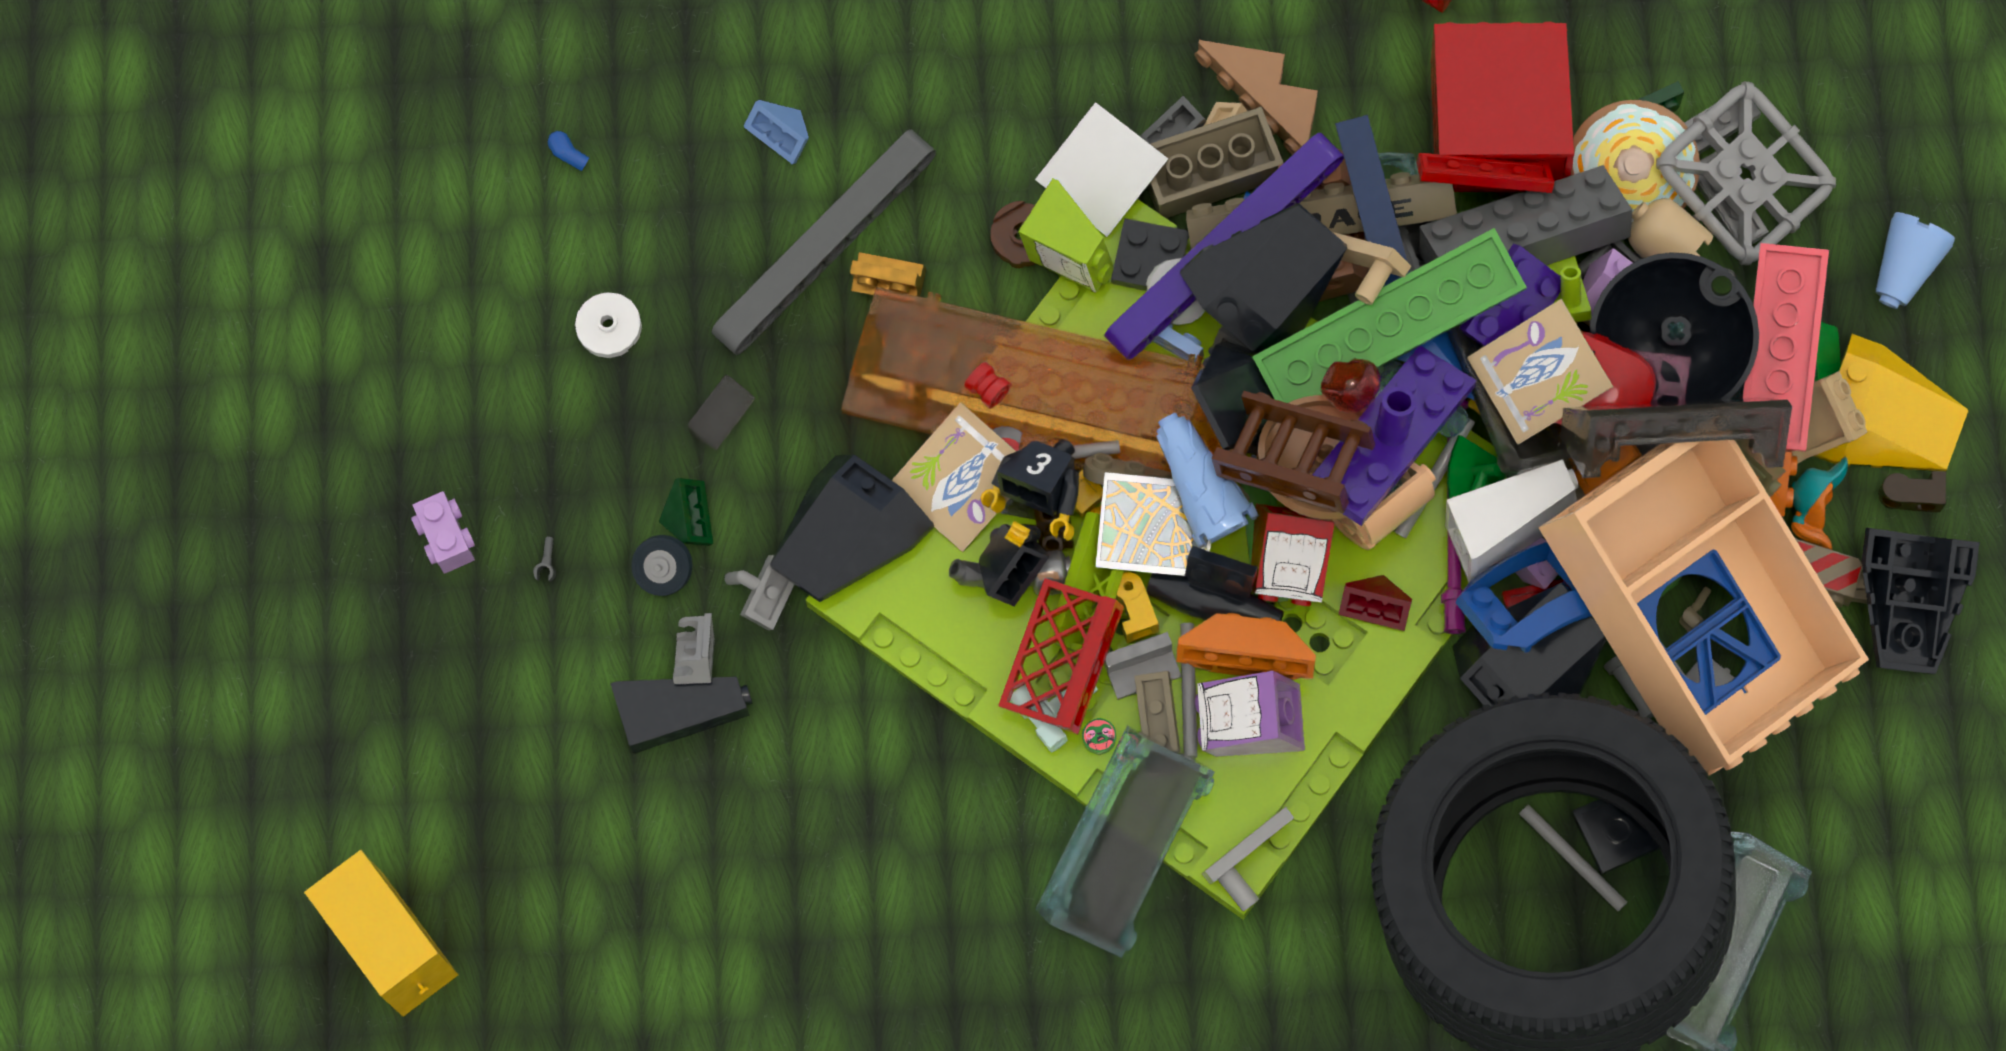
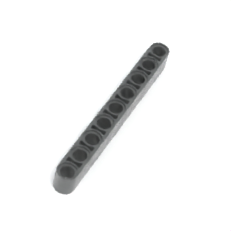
(823, 242)

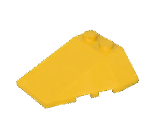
(1905, 413)

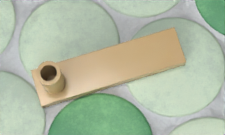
(1380, 260)

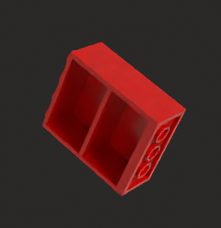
(1502, 94)

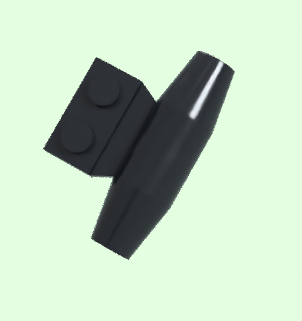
(1211, 587)

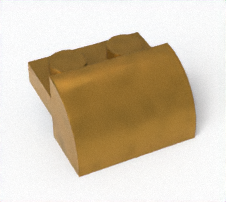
(887, 273)

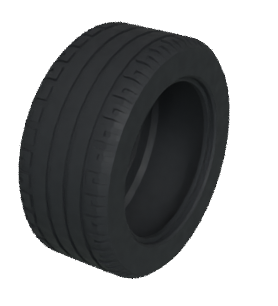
(1548, 748)

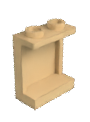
(1832, 417)

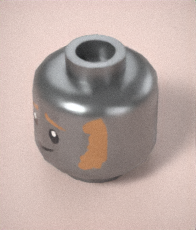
(1054, 569)

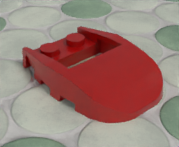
(1627, 371)

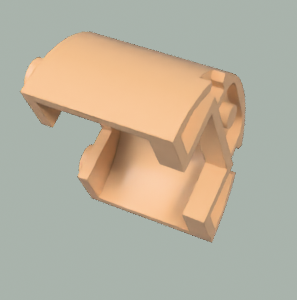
(1393, 510)

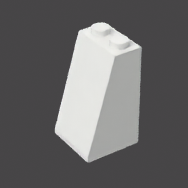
(1507, 515)

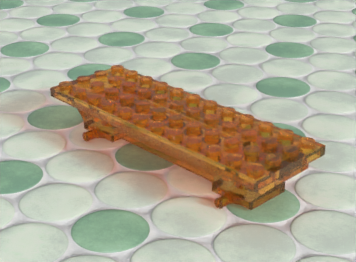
(1062, 387)

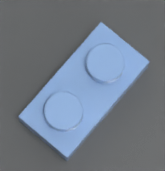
(1179, 344)

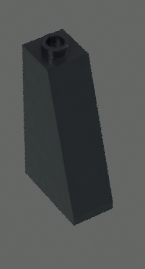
(666, 711)

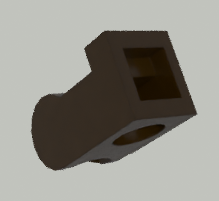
(1914, 494)

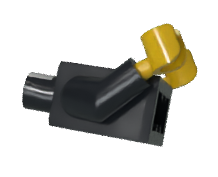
(1040, 479)

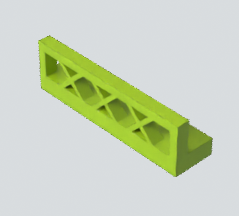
(1086, 577)

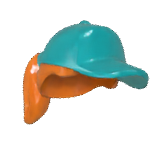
(1810, 498)

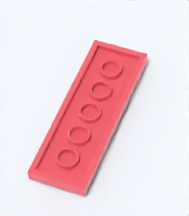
(1789, 323)

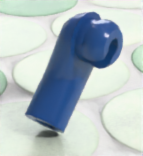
(565, 151)

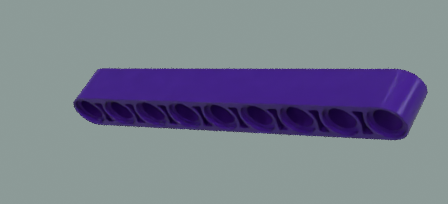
(1171, 294)

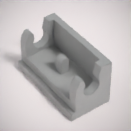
(694, 651)

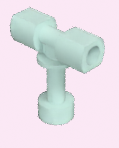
(1050, 735)

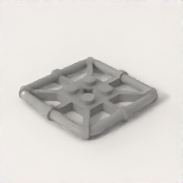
(1724, 172)

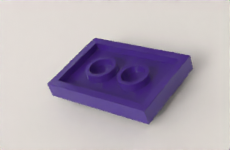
(1541, 292)

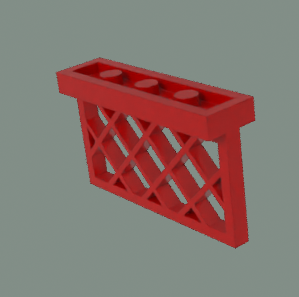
(1088, 665)

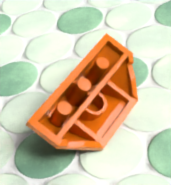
(1246, 647)

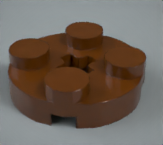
(1004, 231)

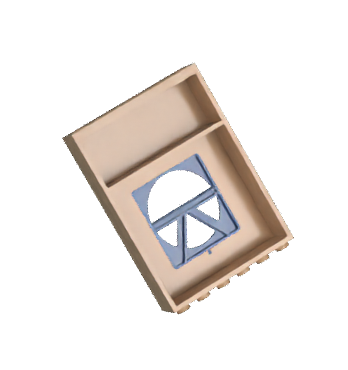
(1706, 516)

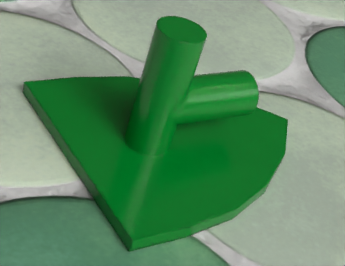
(1471, 468)

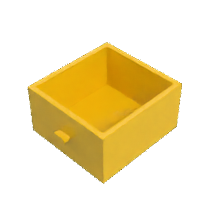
(381, 933)

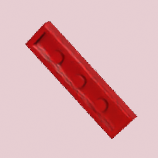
(1485, 172)

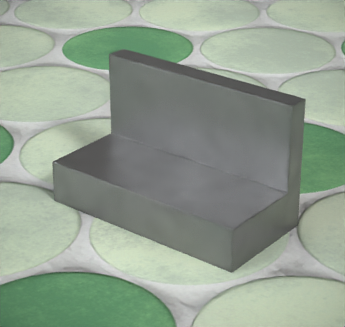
(1137, 659)

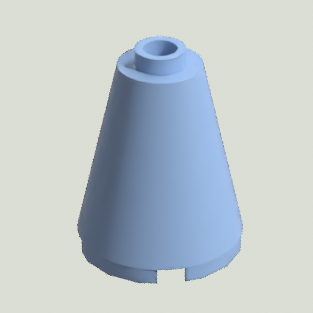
(1909, 258)

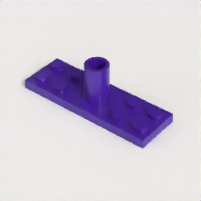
(1402, 424)

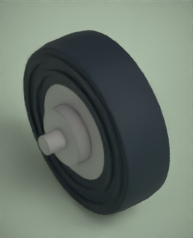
(662, 565)

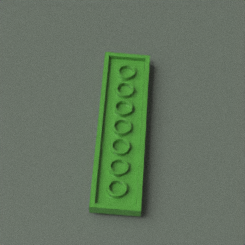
(1399, 319)

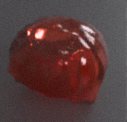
(1351, 385)

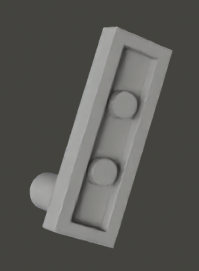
(1224, 870)

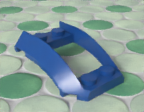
(1498, 624)

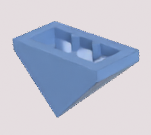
(778, 128)

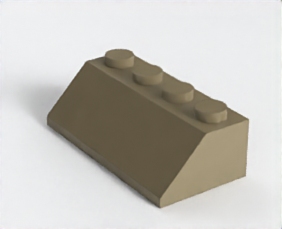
(1214, 162)

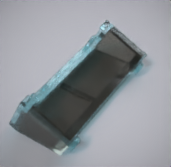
(1122, 841)

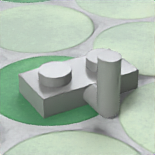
(767, 594)

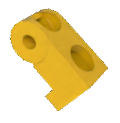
(1138, 608)

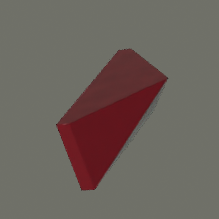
(1376, 602)

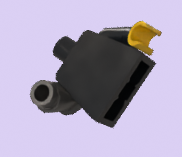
(1006, 563)

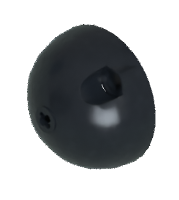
(1674, 288)

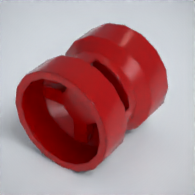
(988, 385)

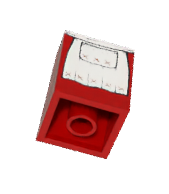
(1290, 554)

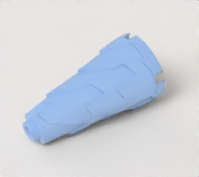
(1209, 502)

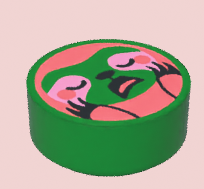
(1099, 736)

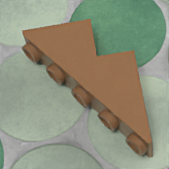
(1257, 81)

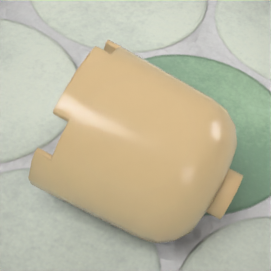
(1666, 228)

